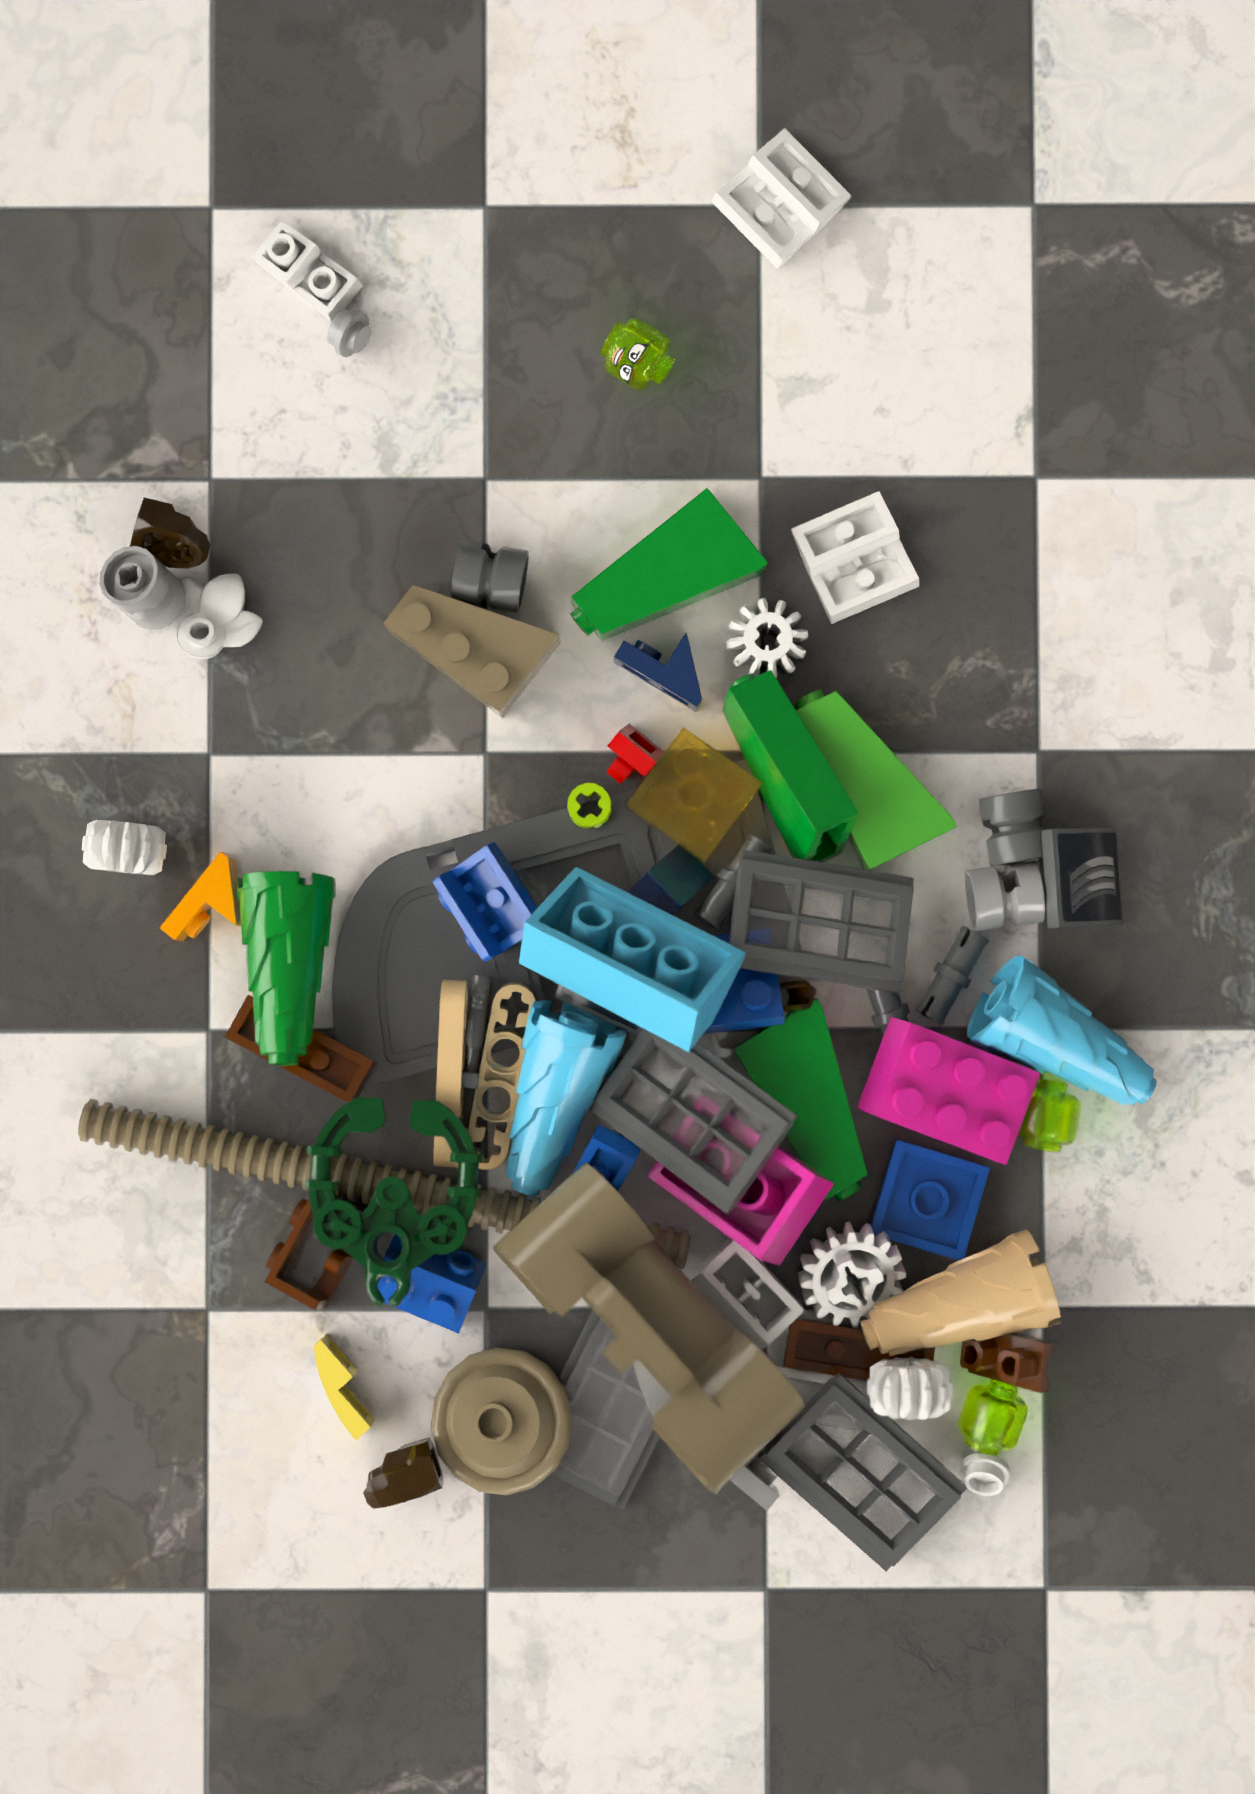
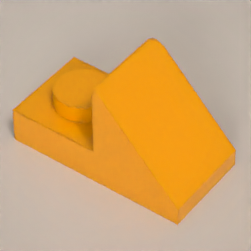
(213, 889)

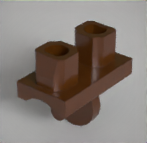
(1009, 1359)

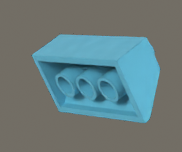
(630, 957)

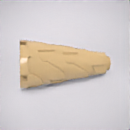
(972, 1299)

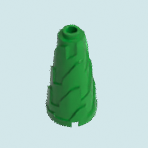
(285, 943)

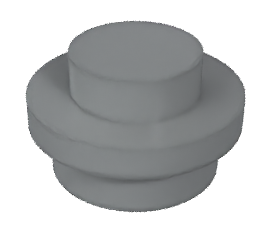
(349, 332)

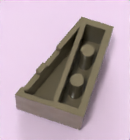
(472, 646)

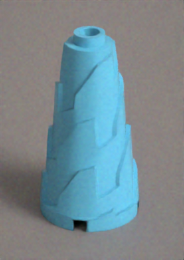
(1056, 1034)
(557, 1085)

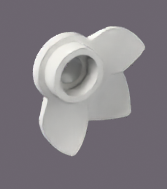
(220, 611)

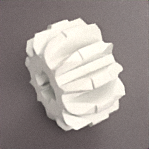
(750, 635)
(124, 847)
(910, 1388)

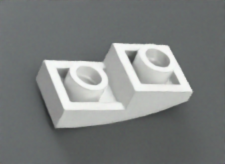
(307, 271)

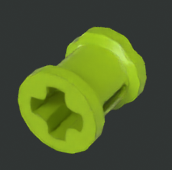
(588, 790)

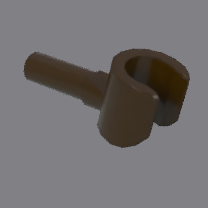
(800, 995)

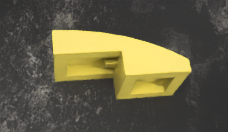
(334, 1372)

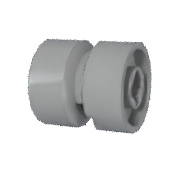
(142, 588)
(1005, 896)

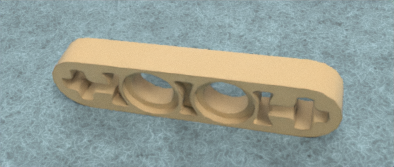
(451, 1058)
(499, 1075)

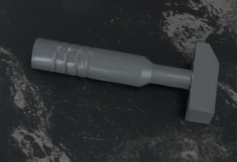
(476, 1027)

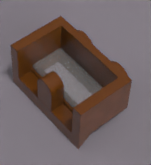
(305, 1266)

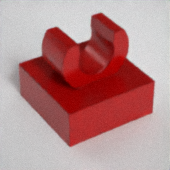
(633, 753)

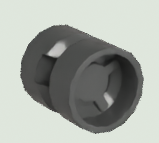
(490, 575)
(1014, 826)

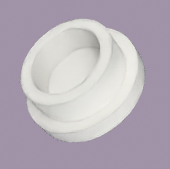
(985, 1473)

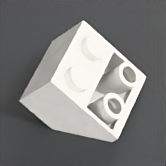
(746, 1293)

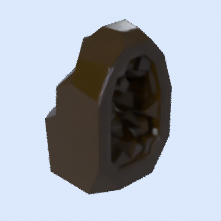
(169, 535)
(405, 1475)

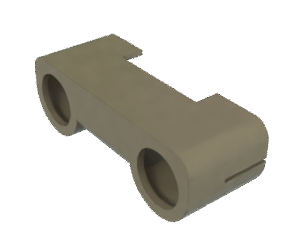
(720, 1383)

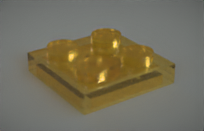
(694, 795)

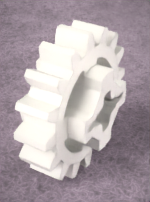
(830, 1287)

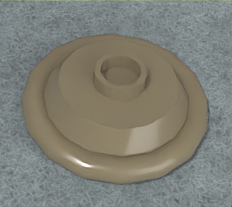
(501, 1421)

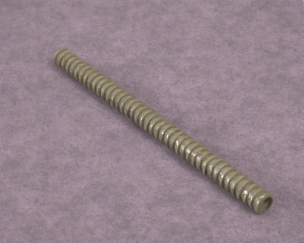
(294, 1166)

